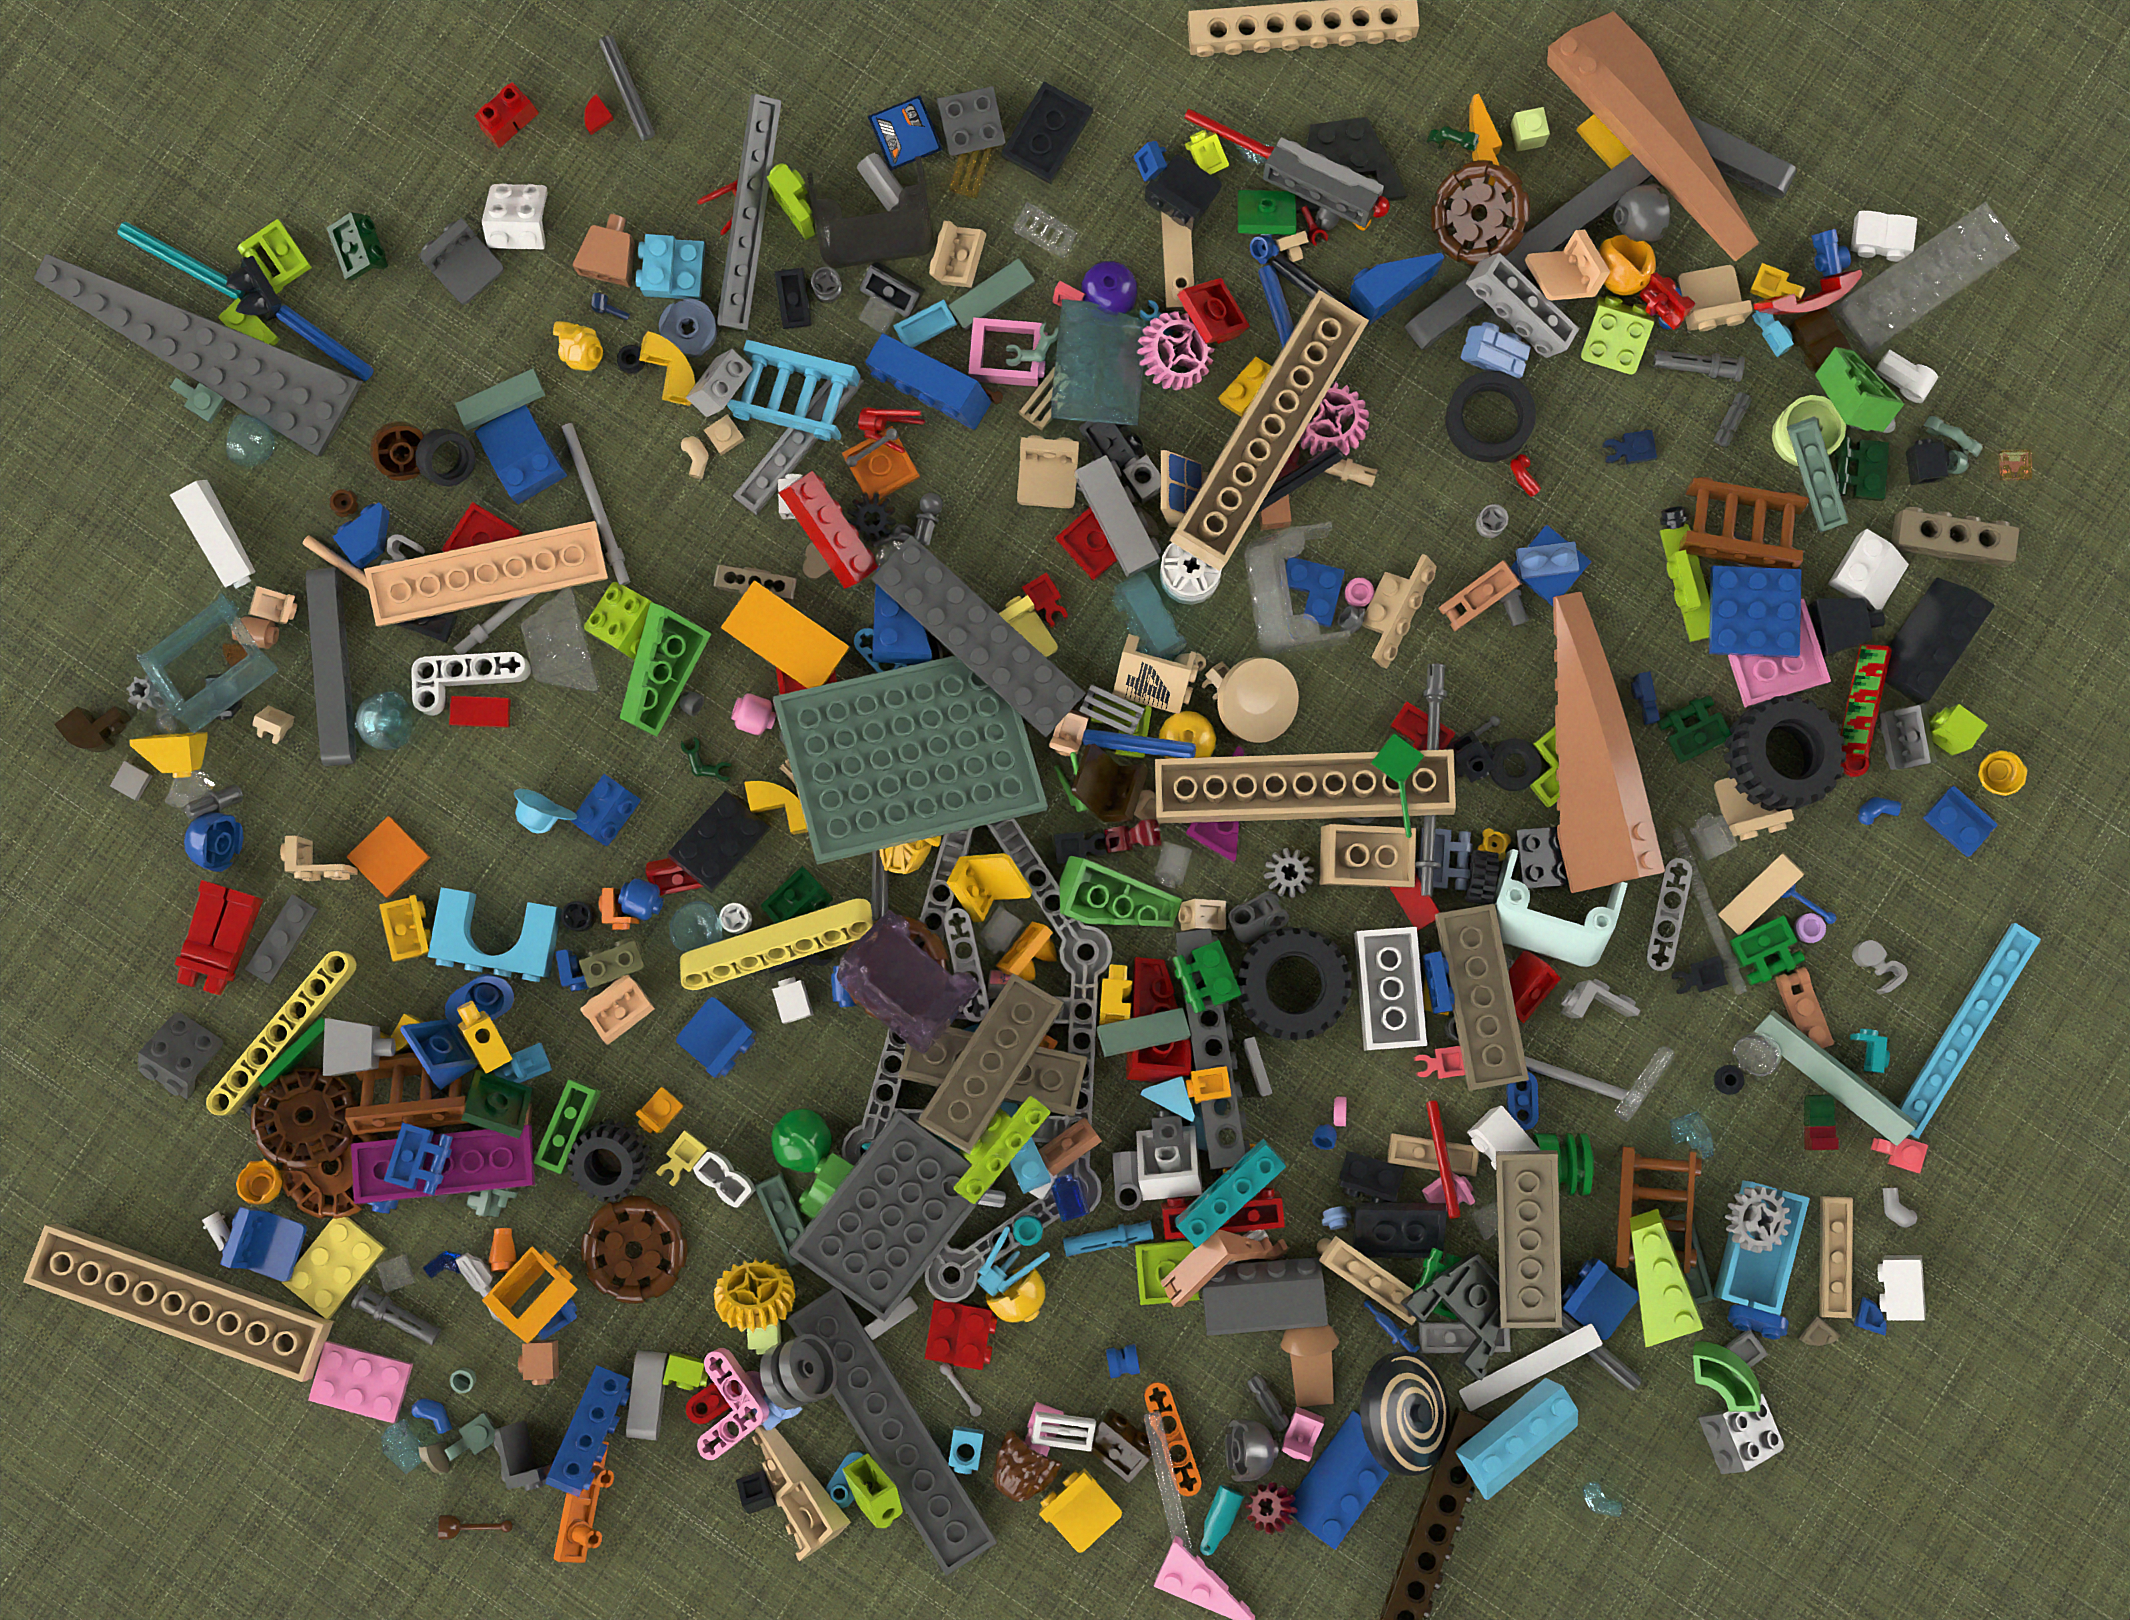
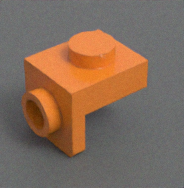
(612, 911)

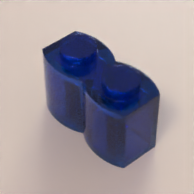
(1069, 1197)

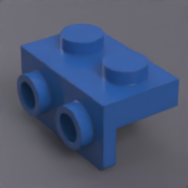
(605, 810)

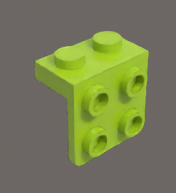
(1617, 335)
(619, 619)

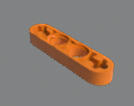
(1175, 1437)

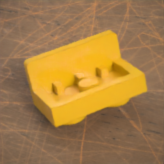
(1245, 386)
(405, 928)

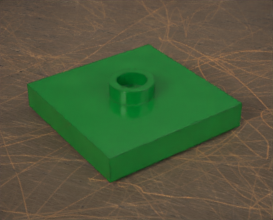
(1266, 212)

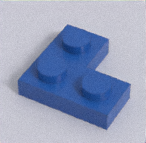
(1320, 582)

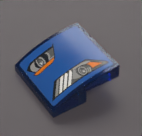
(904, 132)

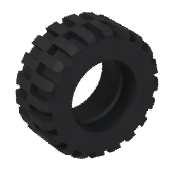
(1814, 734)
(1333, 974)

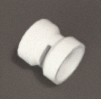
(731, 916)

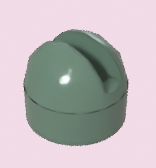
(1960, 459)
(461, 1384)

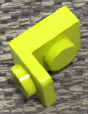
(1207, 151)

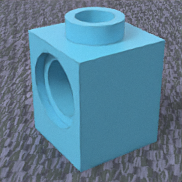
(970, 1436)

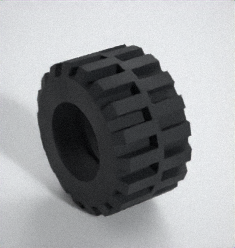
(593, 1175)

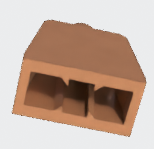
(607, 253)

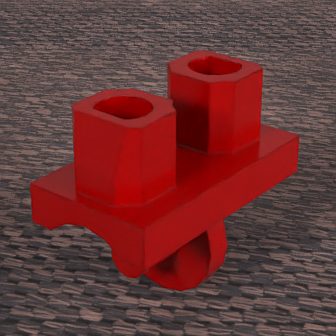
(1665, 301)

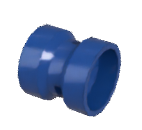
(1122, 1361)

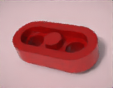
(713, 1399)

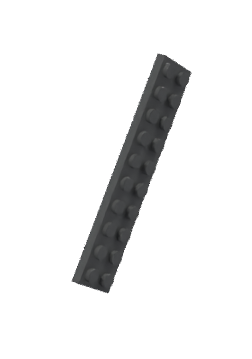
(896, 1434)

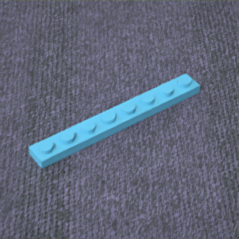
(1968, 1026)

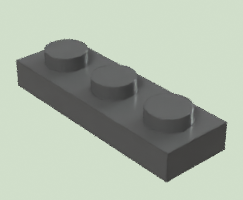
(282, 939)

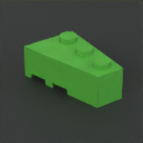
(1857, 391)

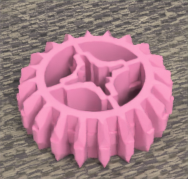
(1156, 340)
(1348, 407)

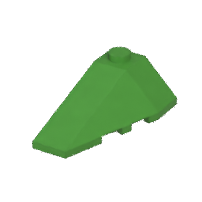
(1107, 897)

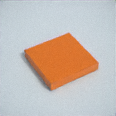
(882, 469)
(388, 857)

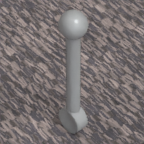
(975, 1409)

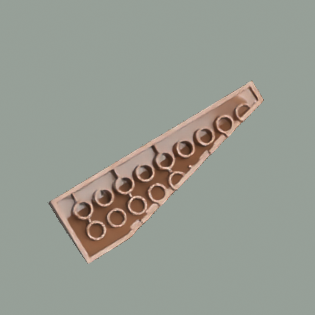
(1635, 101)
(1602, 802)

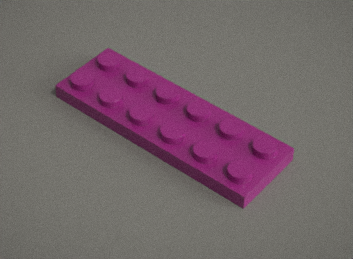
(477, 1163)

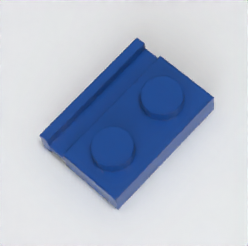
(1960, 821)

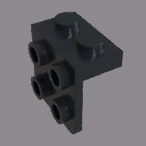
(1182, 192)

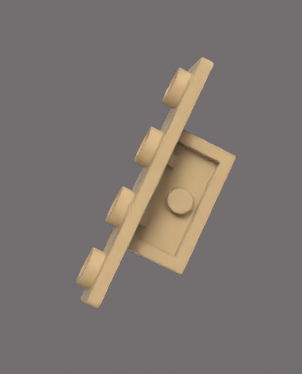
(1394, 607)

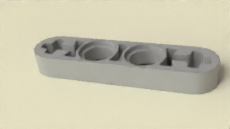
(1673, 915)
(969, 964)

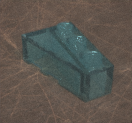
(1148, 617)

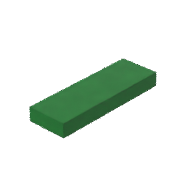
(294, 1053)

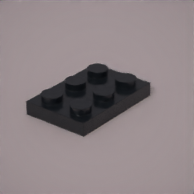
(1047, 132)
(718, 841)
(1399, 1229)

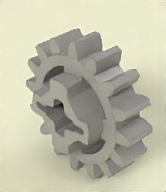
(1754, 1216)

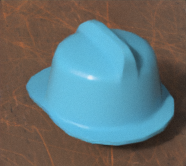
(539, 812)

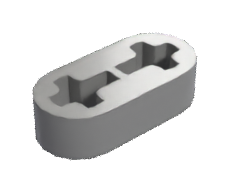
(903, 1309)

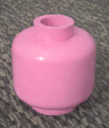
(753, 714)

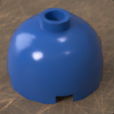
(213, 840)

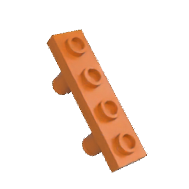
(578, 1516)

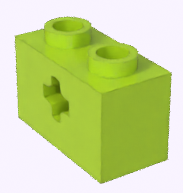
(1956, 729)

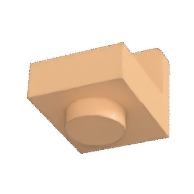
(272, 605)
(1069, 733)

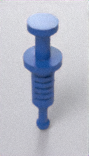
(1391, 1328)

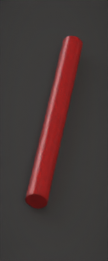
(1443, 1159)

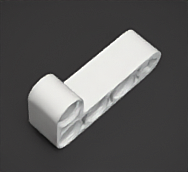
(470, 675)

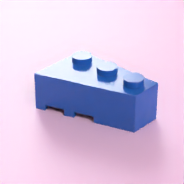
(896, 633)

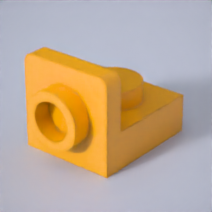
(1209, 1084)
(659, 1111)

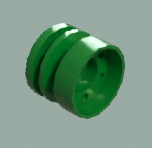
(1574, 1160)

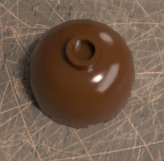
(395, 449)

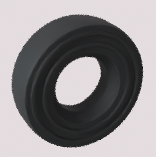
(1531, 758)

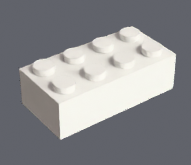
(1390, 988)

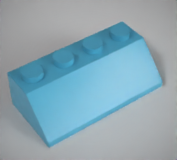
(1518, 1436)

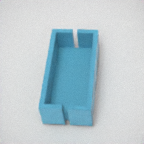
(1762, 1277)

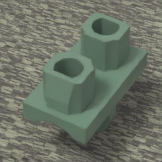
(490, 1201)

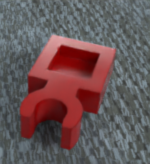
(1044, 597)

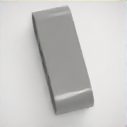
(647, 1395)

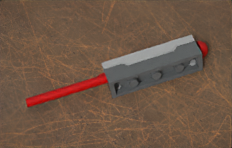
(1309, 175)

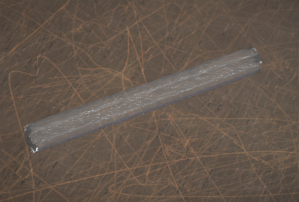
(1166, 1478)

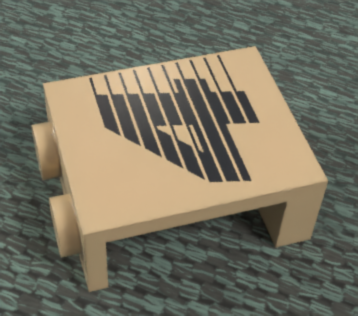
(1154, 679)

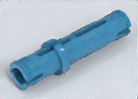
(1108, 1238)

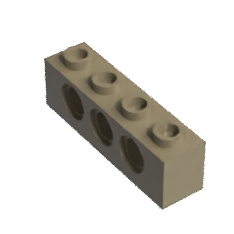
(1909, 538)

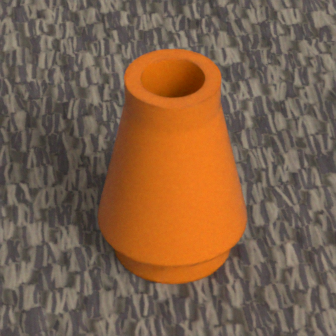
(502, 1251)

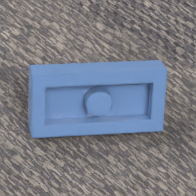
(1547, 560)

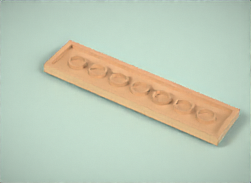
(486, 574)

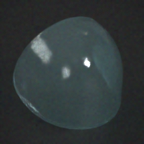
(249, 441)
(695, 926)

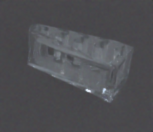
(1039, 239)

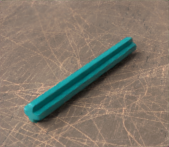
(177, 259)

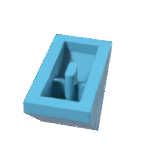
(1174, 1097)

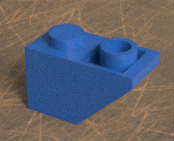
(366, 536)

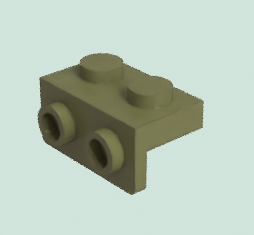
(612, 964)

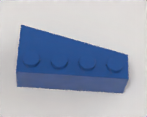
(928, 381)

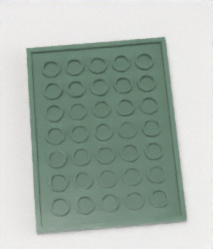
(905, 758)

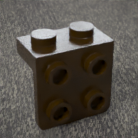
(1106, 787)

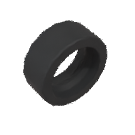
(461, 469)

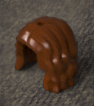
(1021, 1470)

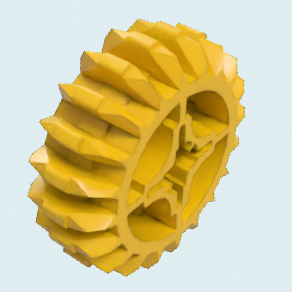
(754, 1295)

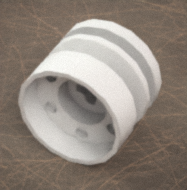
(1185, 586)

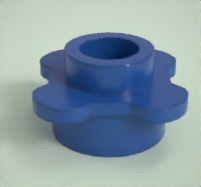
(1258, 246)

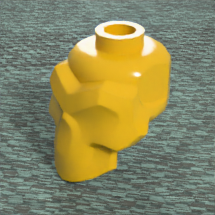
(578, 345)

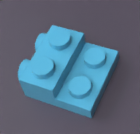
(671, 267)

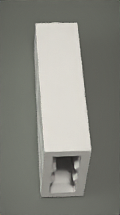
(214, 533)

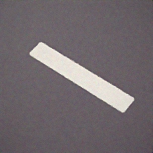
(1530, 1367)

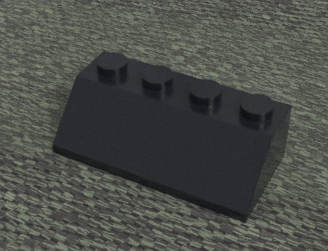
(1934, 638)

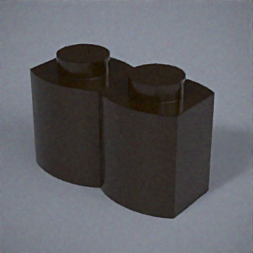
(1817, 337)

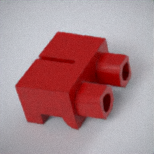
(502, 111)

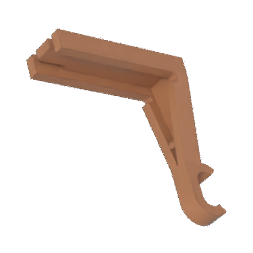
(1211, 1257)

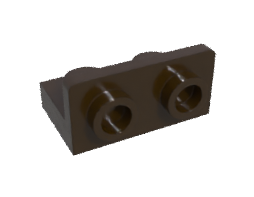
(1121, 1445)

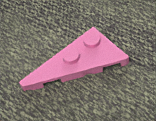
(1194, 1582)

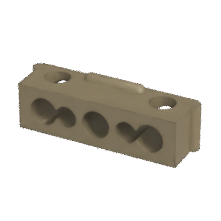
(750, 575)

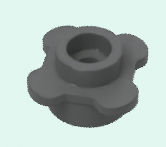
(1351, 619)

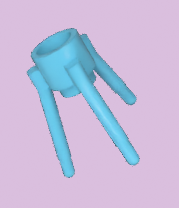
(993, 1278)

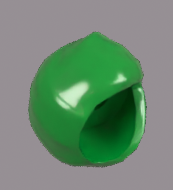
(801, 1140)

